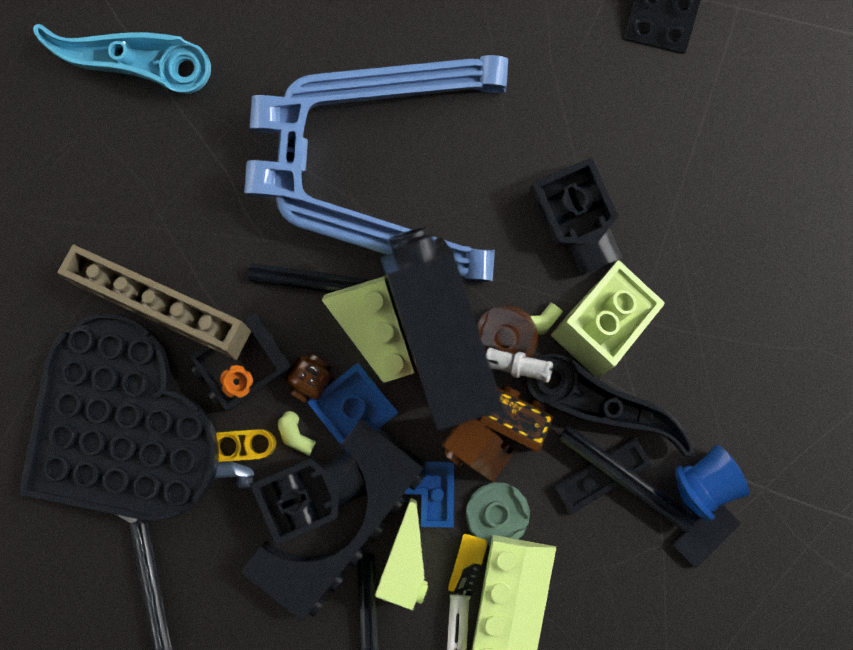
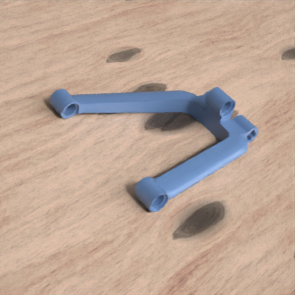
(288, 118)

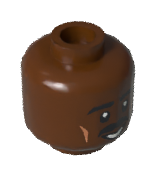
(309, 377)

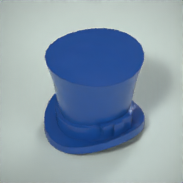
(710, 483)

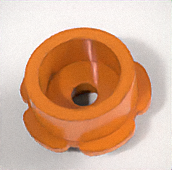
(245, 381)

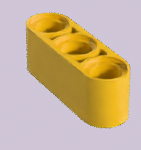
(244, 446)

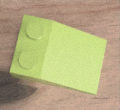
(608, 320)
(404, 570)

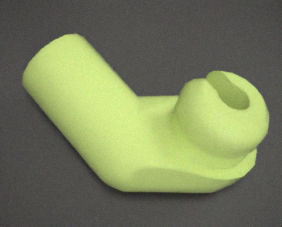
(547, 318)
(291, 436)

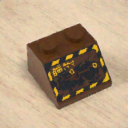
(519, 420)

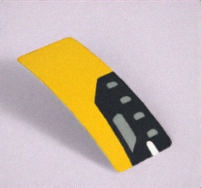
(468, 565)

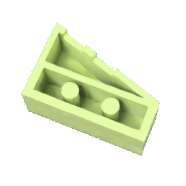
(374, 326)

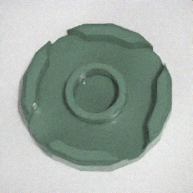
(491, 504)

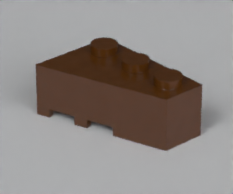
(478, 448)

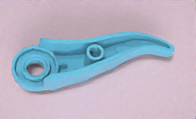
(133, 53)

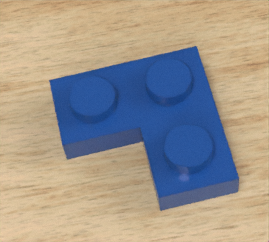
(436, 494)

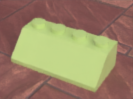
(513, 595)

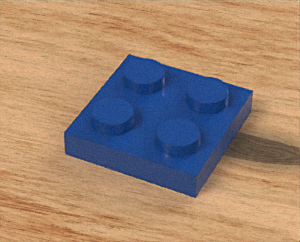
(349, 401)

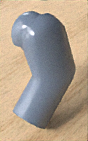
(231, 469)

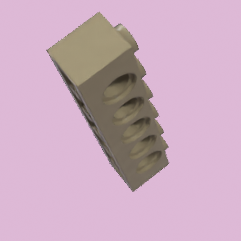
(155, 302)

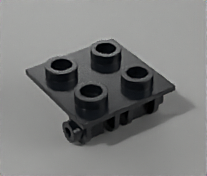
(662, 23)

